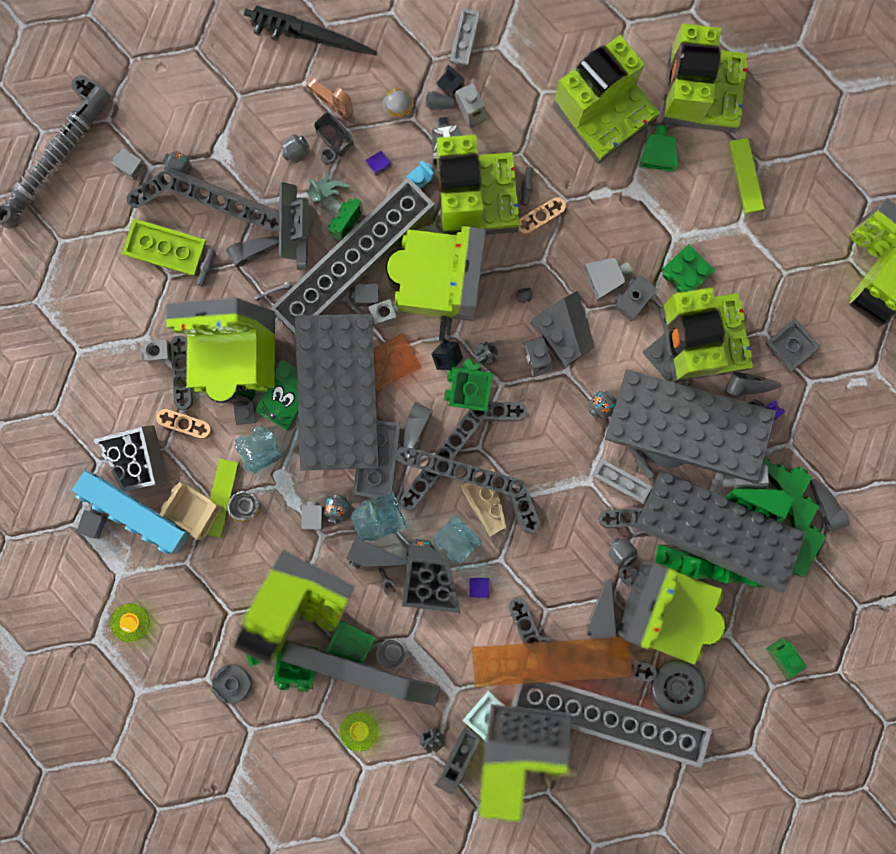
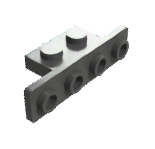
(292, 220)

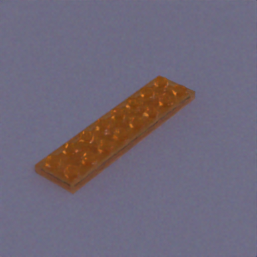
(551, 662)

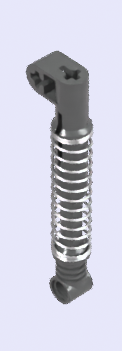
(79, 121)

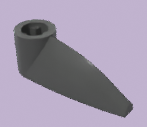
(250, 250)
(745, 383)
(415, 426)
(830, 510)

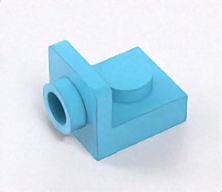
(422, 175)

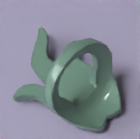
(322, 188)

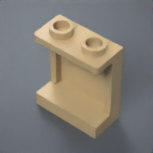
(191, 510)

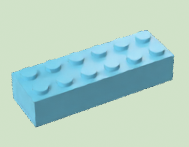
(131, 512)

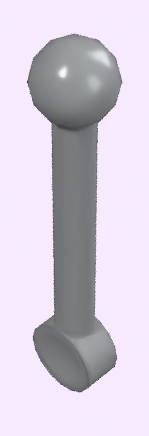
(287, 285)

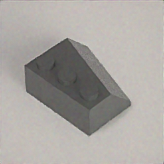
(565, 330)
(134, 457)
(429, 581)

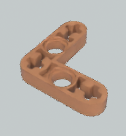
(337, 101)

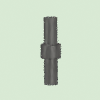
(527, 186)
(205, 267)
(641, 461)

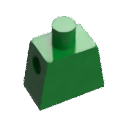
(660, 151)
(787, 658)

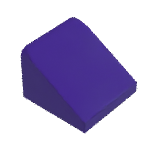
(378, 163)
(479, 587)

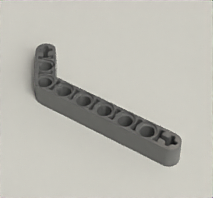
(210, 200)
(464, 435)
(487, 482)
(532, 632)
(360, 674)

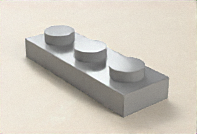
(464, 37)
(622, 481)

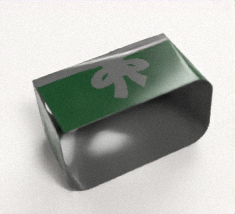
(329, 119)

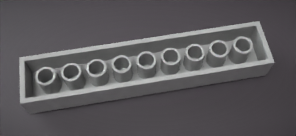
(355, 255)
(619, 720)

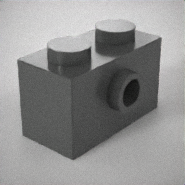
(635, 297)

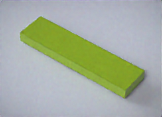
(746, 175)
(222, 492)

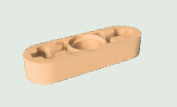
(555, 213)
(168, 424)

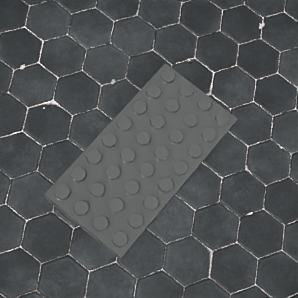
(336, 392)
(691, 426)
(721, 531)

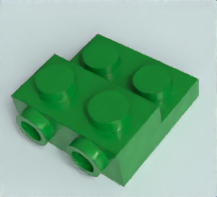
(348, 215)
(687, 270)
(468, 388)
(350, 643)
(294, 676)

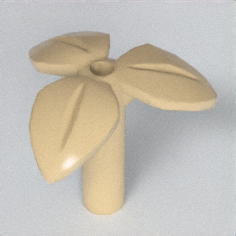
(550, 776)

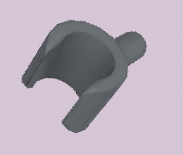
(387, 583)

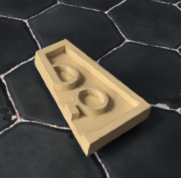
(485, 506)

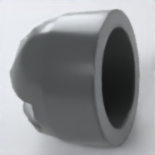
(329, 154)
(524, 294)

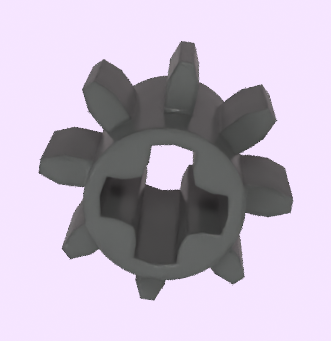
(486, 353)
(432, 740)

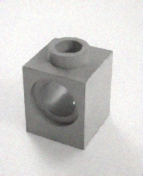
(128, 164)
(376, 308)
(164, 354)
(312, 516)

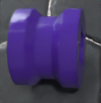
(774, 406)

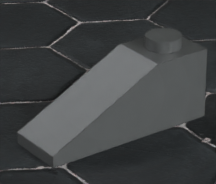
(369, 555)
(602, 617)
(457, 761)

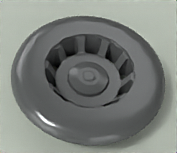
(678, 688)

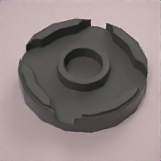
(231, 684)

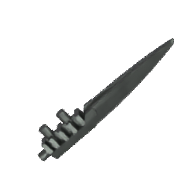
(301, 29)

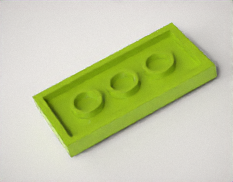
(164, 247)

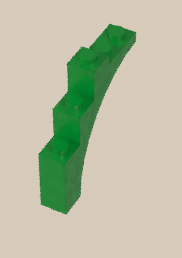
(800, 512)
(697, 567)

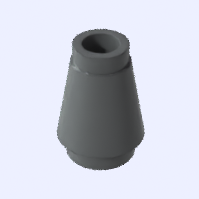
(438, 101)

